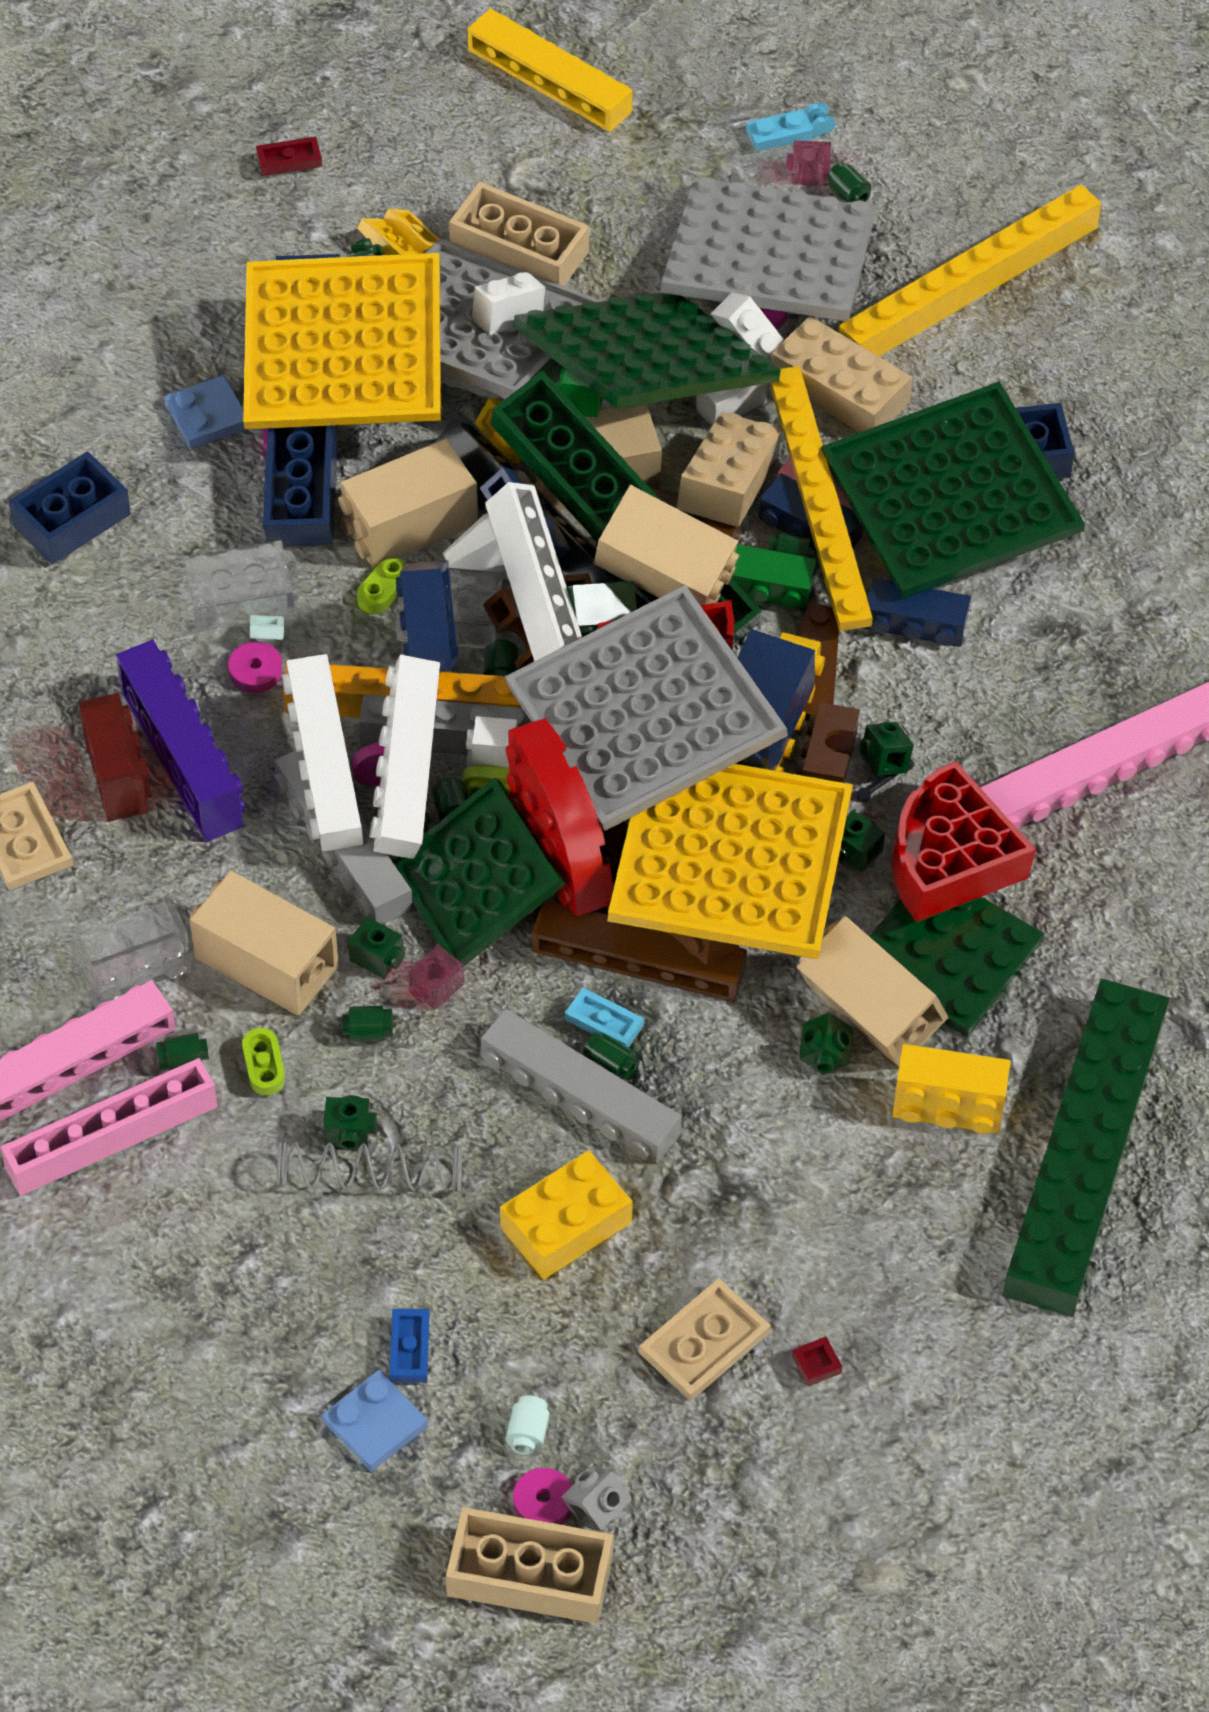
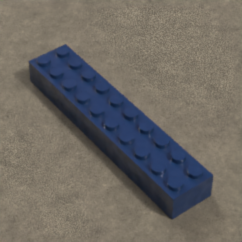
(300, 478)

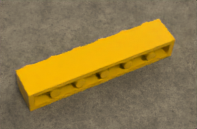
(550, 70)

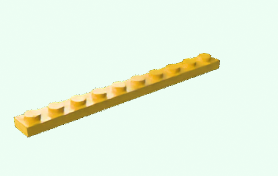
(820, 501)

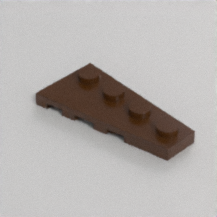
(821, 626)

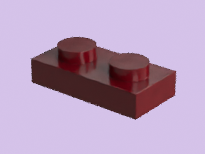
(289, 156)

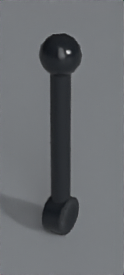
(864, 794)

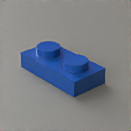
(409, 1345)

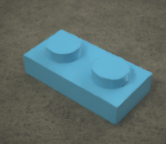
(602, 1016)

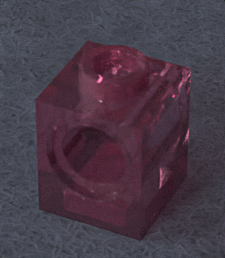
(809, 163)
(437, 965)

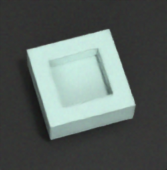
(266, 628)

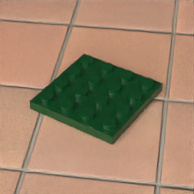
(478, 873)
(960, 954)

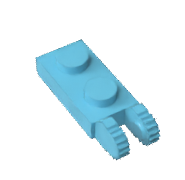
(790, 126)

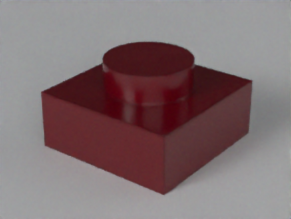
(817, 1361)

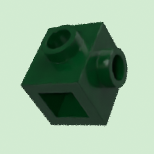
(886, 748)
(861, 841)
(826, 1043)
(348, 1121)

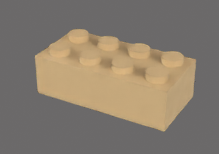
(520, 234)
(844, 376)
(729, 469)
(529, 1565)

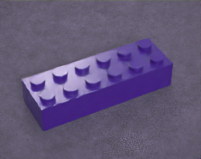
(181, 740)

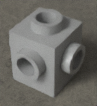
(597, 1497)

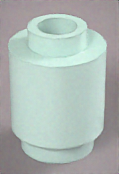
(527, 1425)

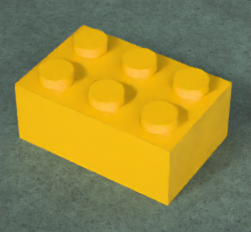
(951, 1089)
(566, 1214)

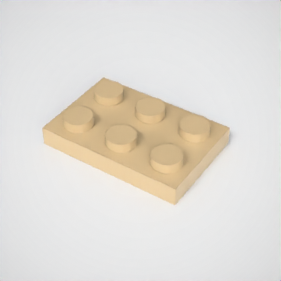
(28, 838)
(704, 1339)

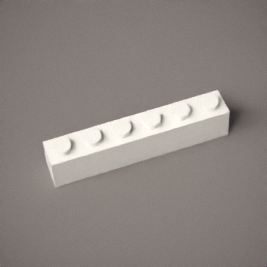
(533, 569)
(324, 753)
(405, 757)

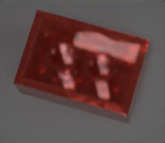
(115, 756)

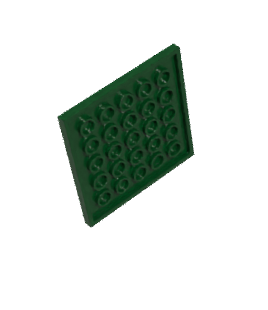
(646, 348)
(952, 489)

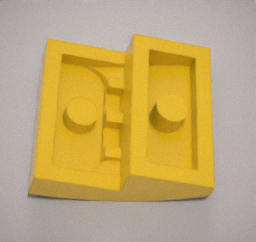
(398, 233)

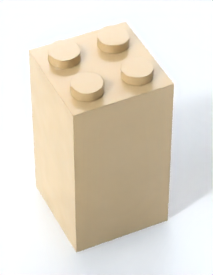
(633, 437)
(408, 503)
(665, 549)
(264, 942)
(872, 990)

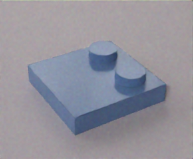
(206, 411)
(375, 1420)

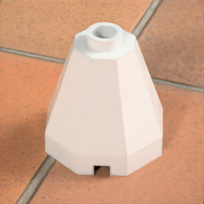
(476, 549)

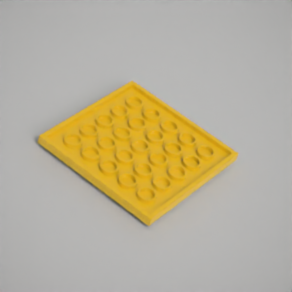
(342, 341)
(736, 860)

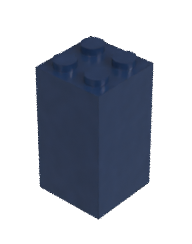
(786, 680)

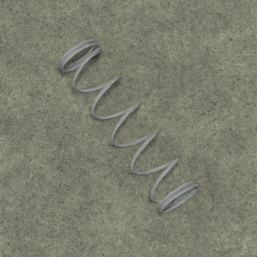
(284, 1159)

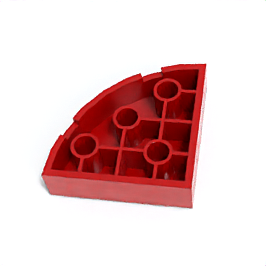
(559, 814)
(954, 845)

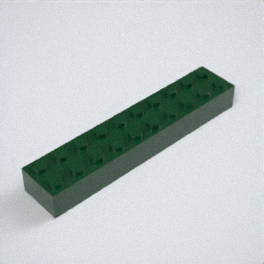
(583, 468)
(1086, 1148)

